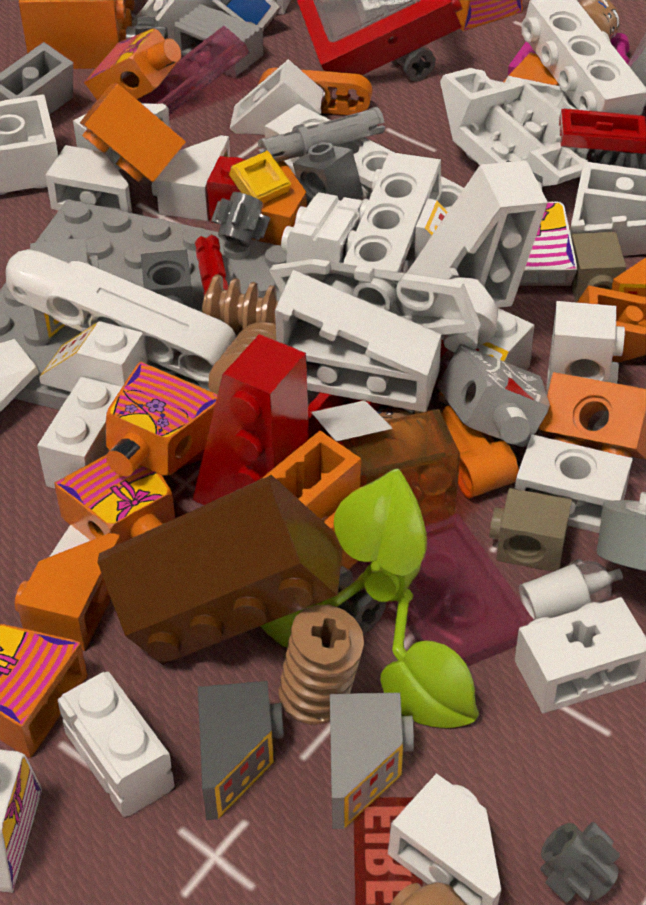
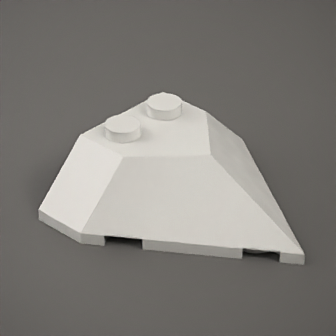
(511, 123)

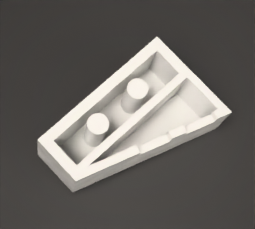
(488, 231)
(357, 346)

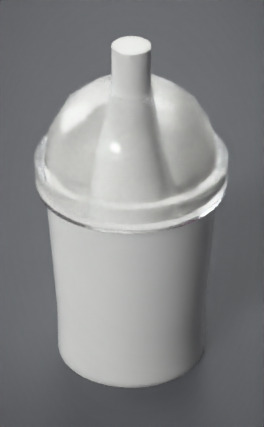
(568, 589)

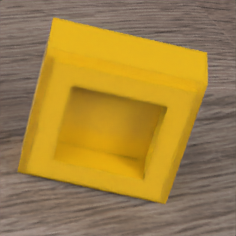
(260, 177)

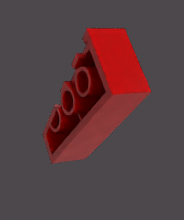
(255, 418)

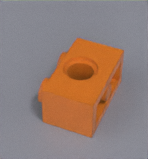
(578, 398)

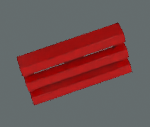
(602, 130)

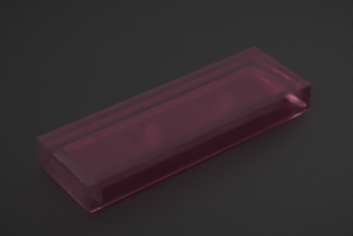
(198, 69)

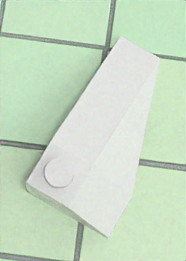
(421, 299)

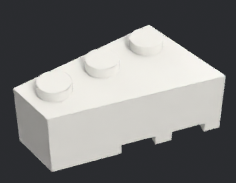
(612, 201)

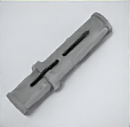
(335, 131)

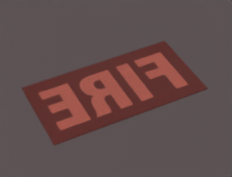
(375, 872)

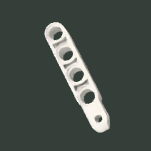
(84, 295)

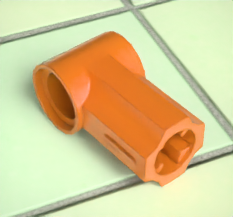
(483, 462)

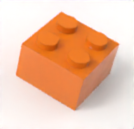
(132, 133)

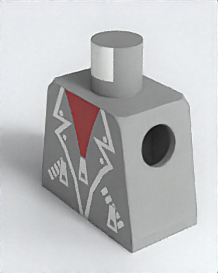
(504, 400)

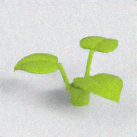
(387, 528)

